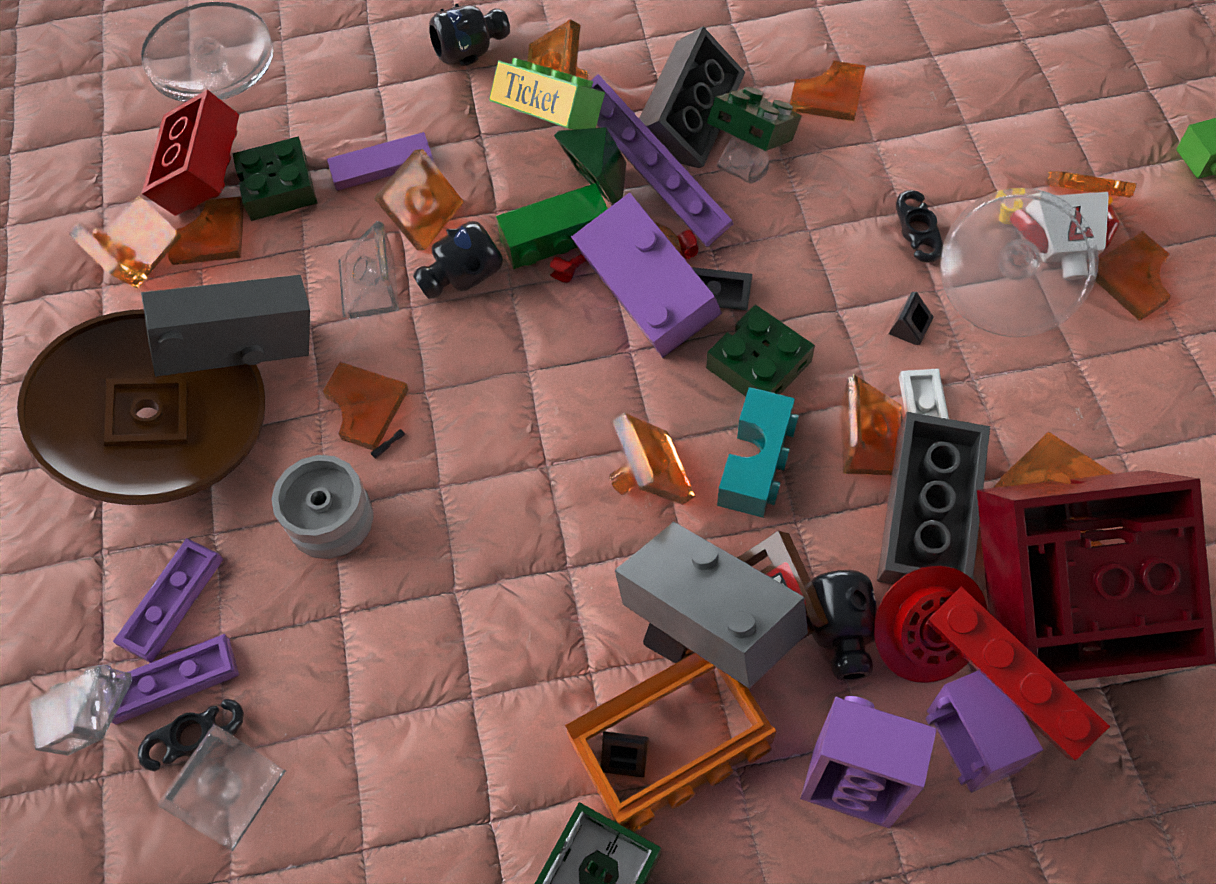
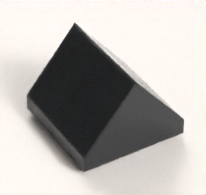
(912, 320)
(624, 754)

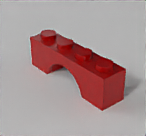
(1018, 674)

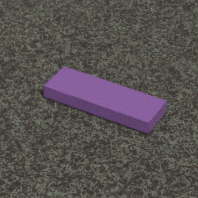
(374, 161)
(168, 600)
(178, 677)

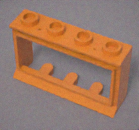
(678, 786)

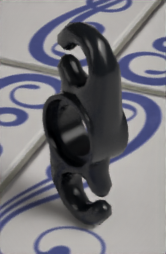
(921, 213)
(171, 734)

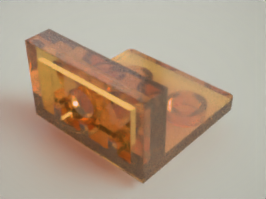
(131, 244)

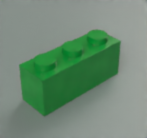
(547, 225)

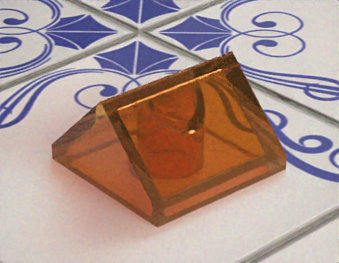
(868, 429)

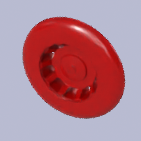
(935, 657)

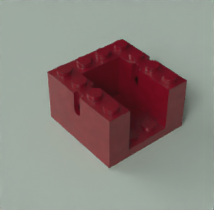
(1126, 602)

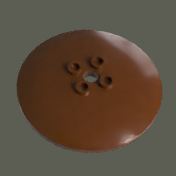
(84, 426)

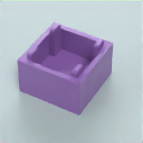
(982, 731)

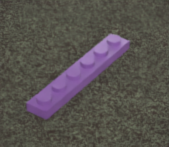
(660, 168)

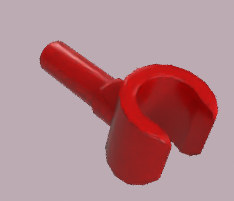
(688, 244)
(565, 269)

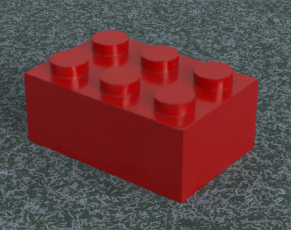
(191, 154)

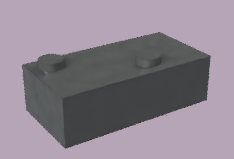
(227, 324)
(933, 496)
(713, 603)

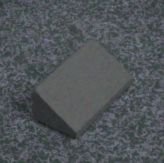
(728, 287)

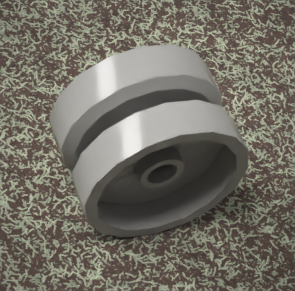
(323, 506)

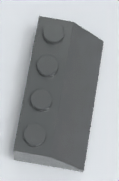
(685, 95)

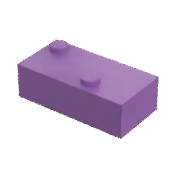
(647, 275)
(868, 762)

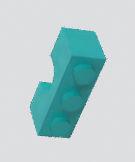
(749, 481)

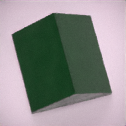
(596, 159)

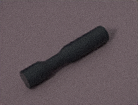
(385, 445)

